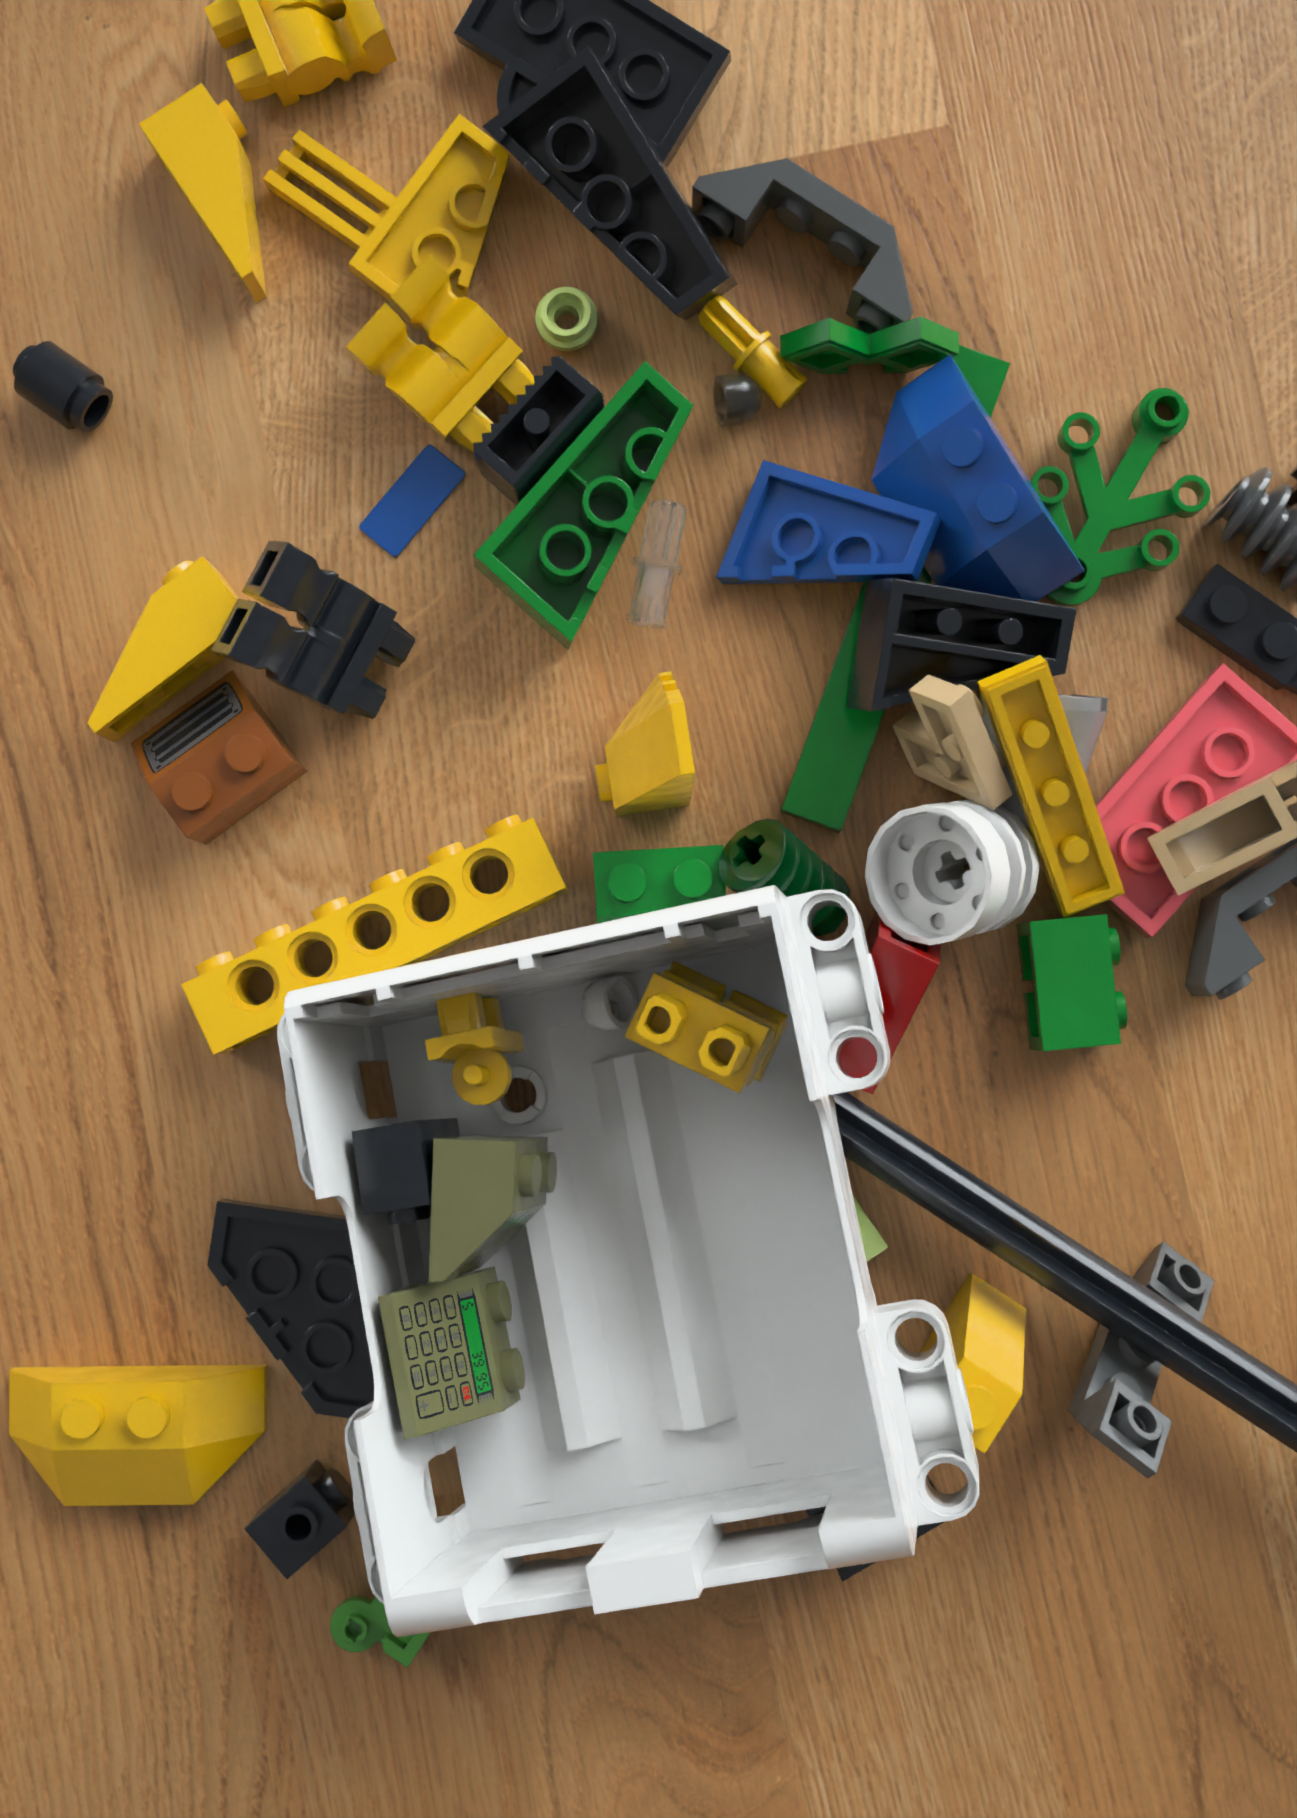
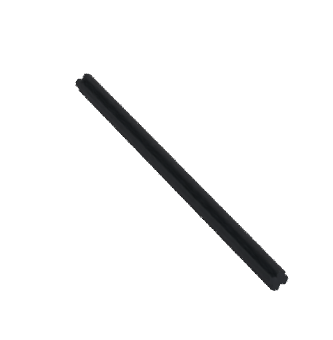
(1069, 1269)

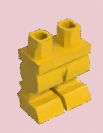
(299, 44)
(455, 376)
(691, 1025)

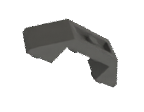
(737, 199)
(1221, 946)
(1121, 1379)

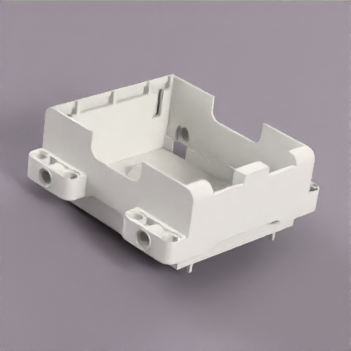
(675, 1303)

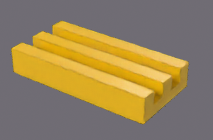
(293, 164)

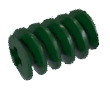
(772, 855)

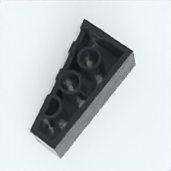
(604, 169)

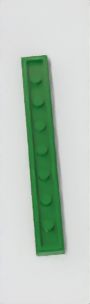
(841, 735)

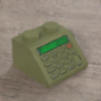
(483, 1196)
(451, 1351)

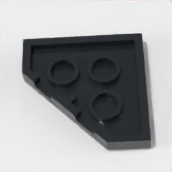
(300, 1296)

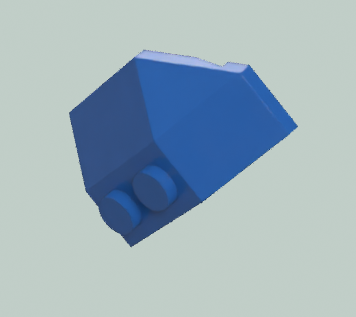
(954, 462)

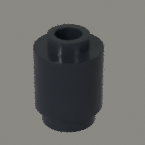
(61, 386)

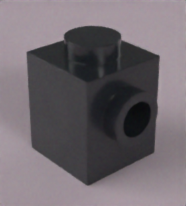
(303, 1517)

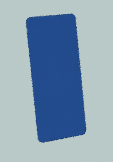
(412, 500)

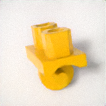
(474, 1042)

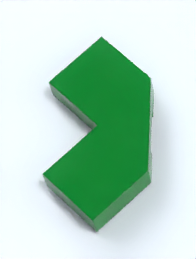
(902, 348)

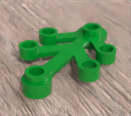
(1108, 505)

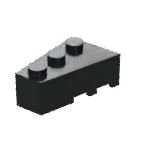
(947, 634)

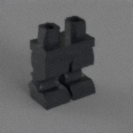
(337, 638)

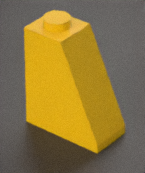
(989, 1350)

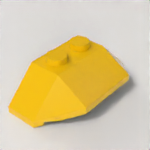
(135, 1428)

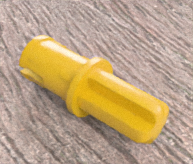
(752, 351)

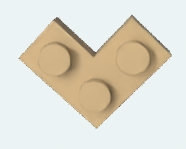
(951, 743)

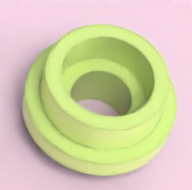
(566, 301)

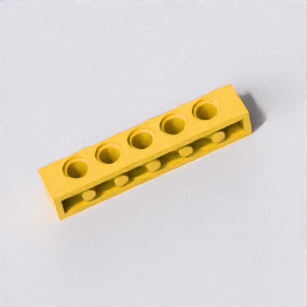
(221, 993)

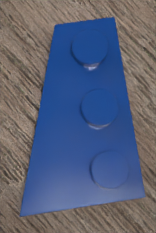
(824, 533)

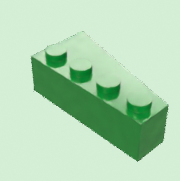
(577, 516)

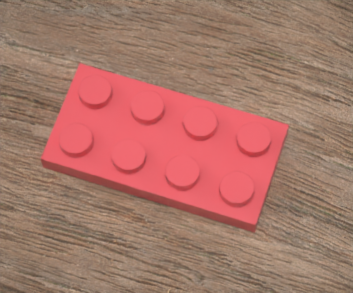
(1203, 752)

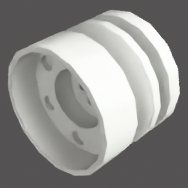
(920, 876)

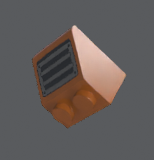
(216, 759)

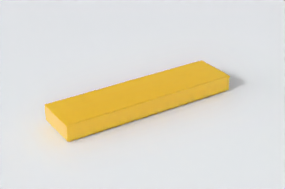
(1051, 785)

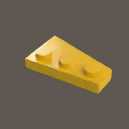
(438, 212)

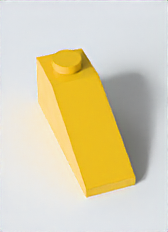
(208, 164)
(166, 647)

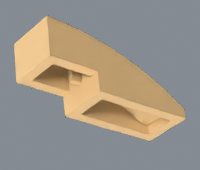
(1230, 830)

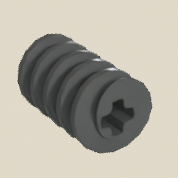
(1263, 521)

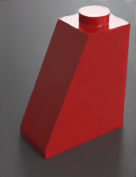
(903, 976)

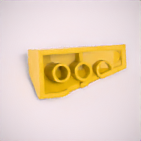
(649, 754)

